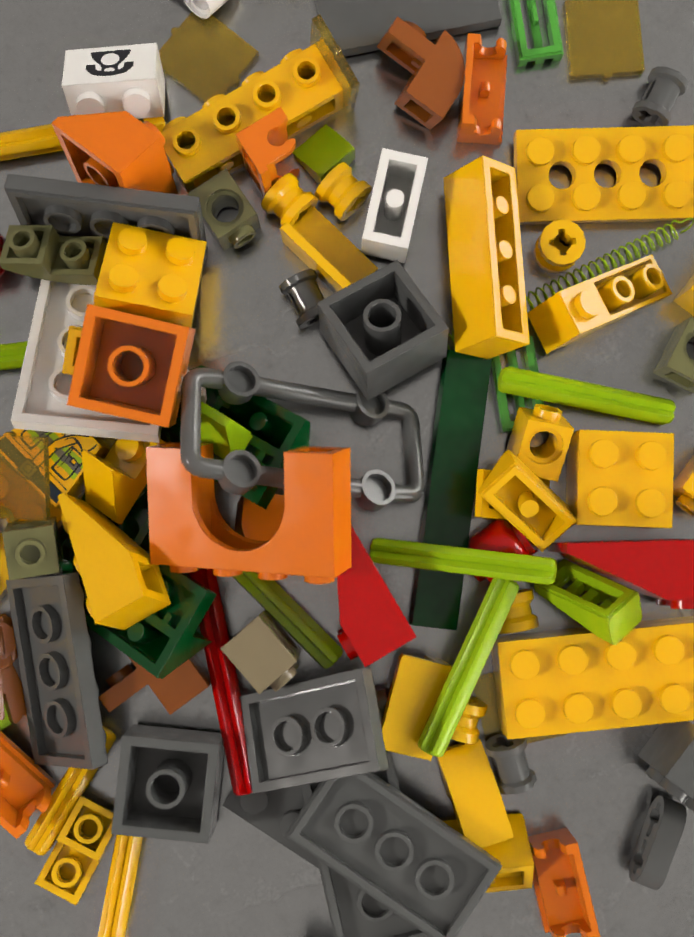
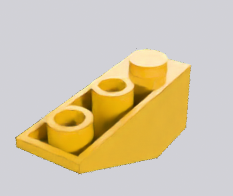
(598, 303)
(113, 568)

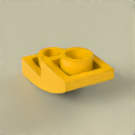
(474, 794)
(77, 851)

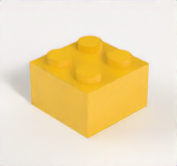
(151, 274)
(621, 478)

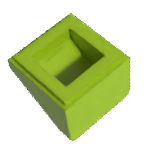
(324, 152)
(222, 432)

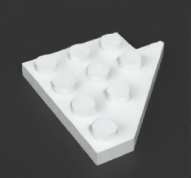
(45, 389)

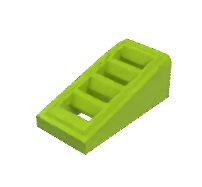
(610, 619)

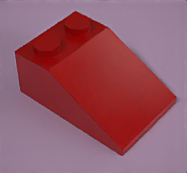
(648, 566)
(368, 611)

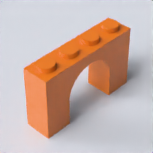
(193, 535)

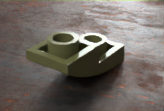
(45, 255)

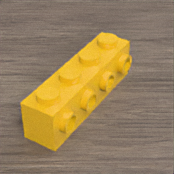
(207, 139)
(485, 259)

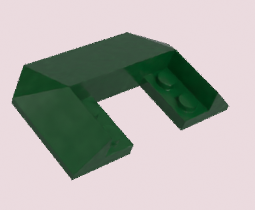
(170, 635)

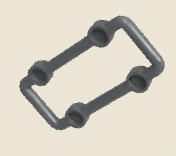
(242, 470)

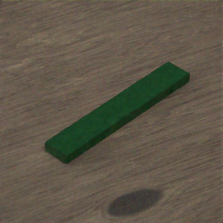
(451, 484)

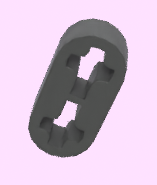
(657, 842)

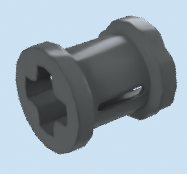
(660, 96)
(304, 296)
(510, 764)

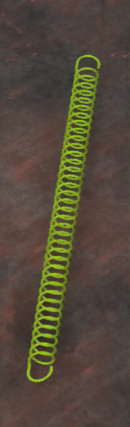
(605, 263)

